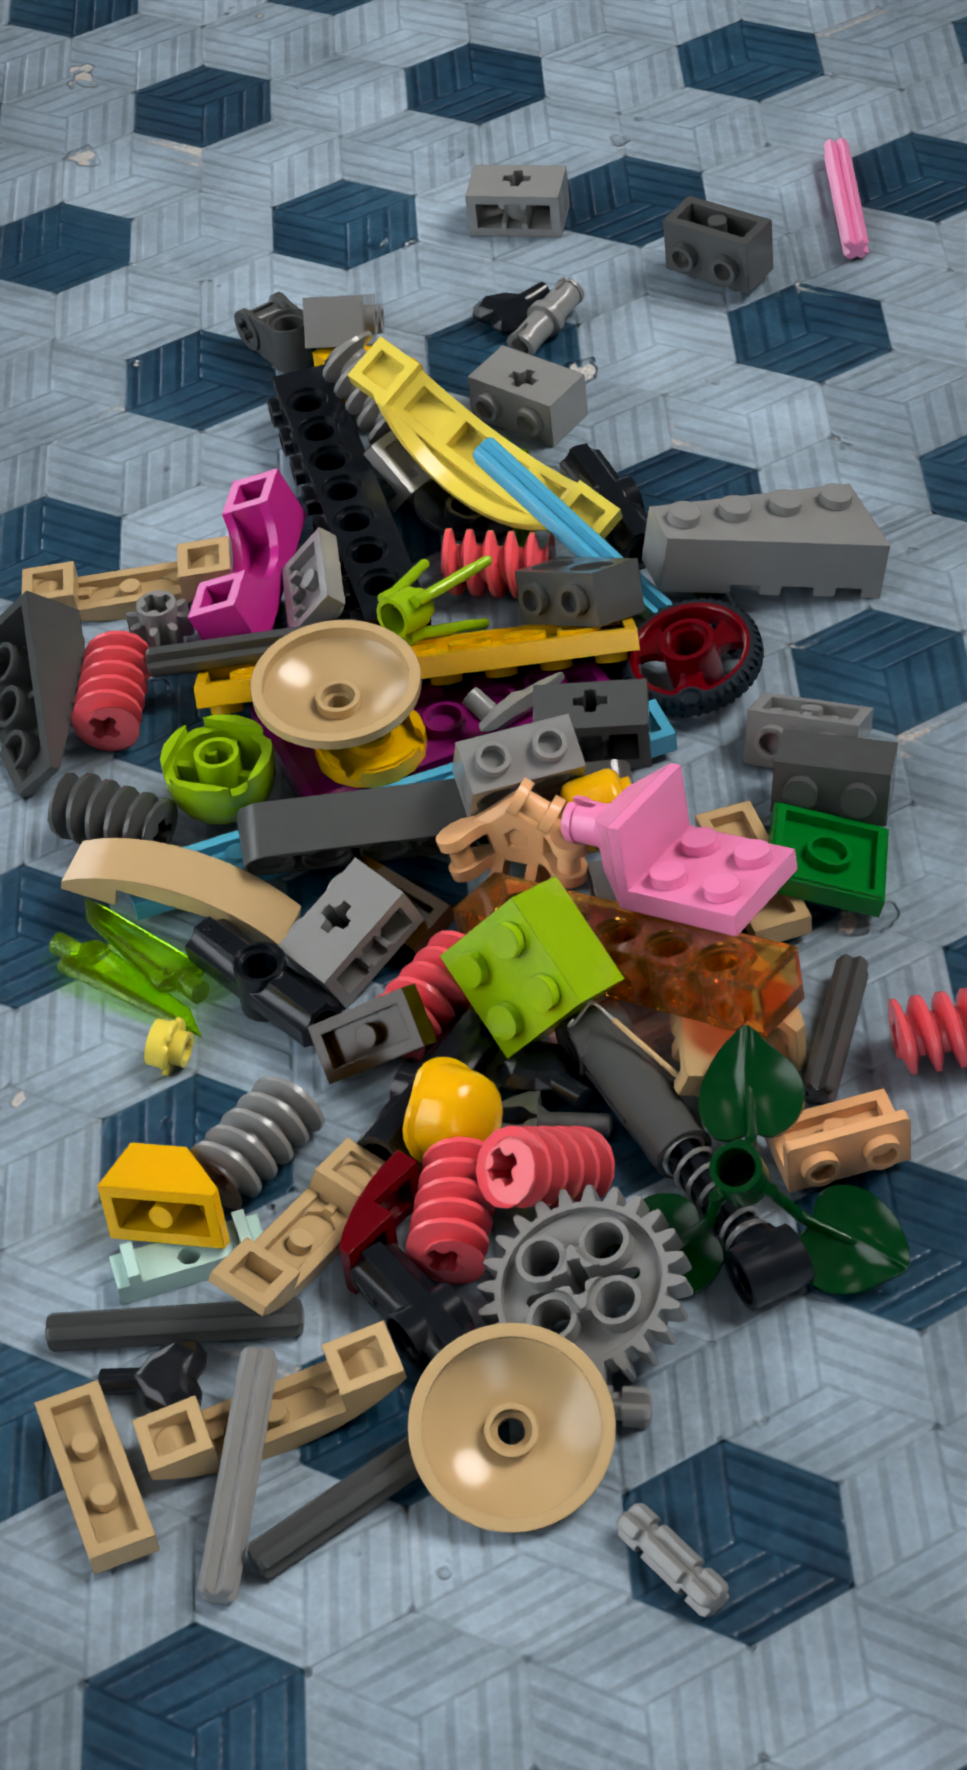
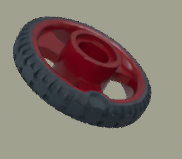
(692, 654)

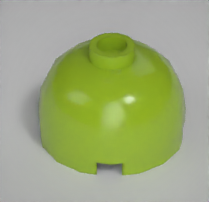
(218, 768)

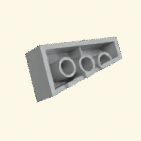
(767, 542)

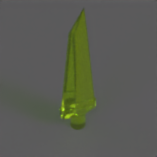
(155, 960)
(108, 972)

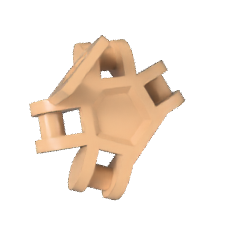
(521, 831)

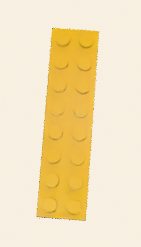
(450, 656)

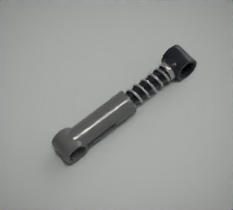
(758, 1257)

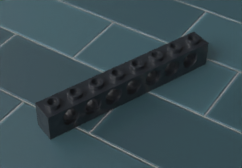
(339, 487)

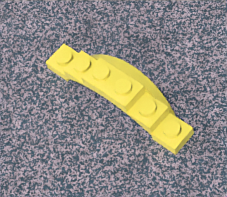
(445, 434)

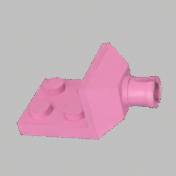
(674, 868)

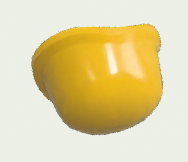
(449, 1103)

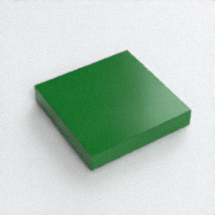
(836, 857)

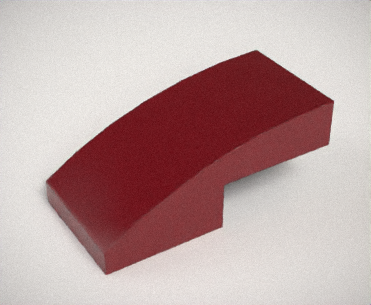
(379, 1210)

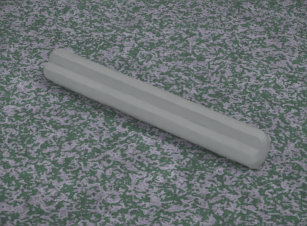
(238, 1476)

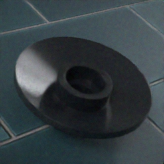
(442, 511)

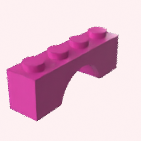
(264, 535)

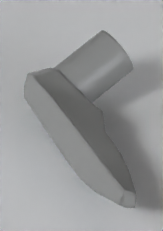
(509, 710)

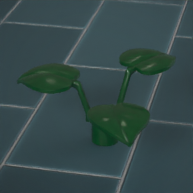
(759, 1092)

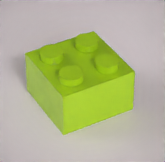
(531, 966)

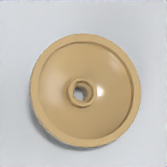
(336, 684)
(521, 1377)

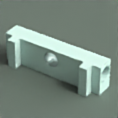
(166, 1266)

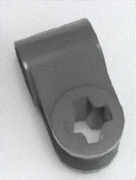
(276, 333)

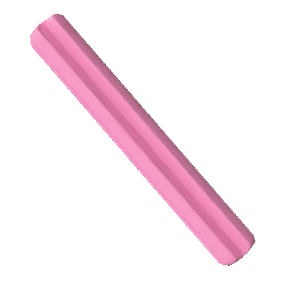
(846, 199)

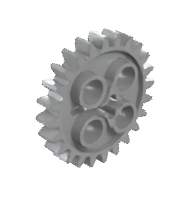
(576, 1238)

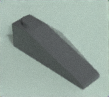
(38, 686)

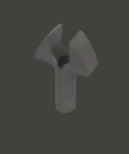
(528, 1110)

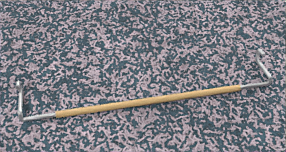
(631, 1035)

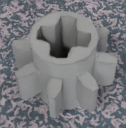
(160, 619)

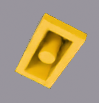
(162, 1198)

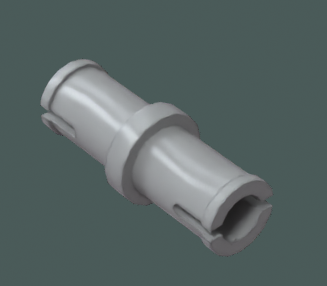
(546, 316)

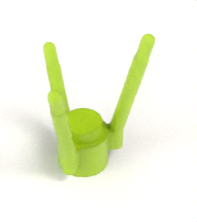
(409, 609)

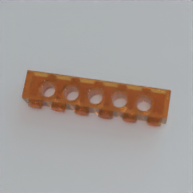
(671, 963)

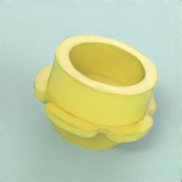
(168, 1045)

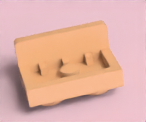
(842, 1141)

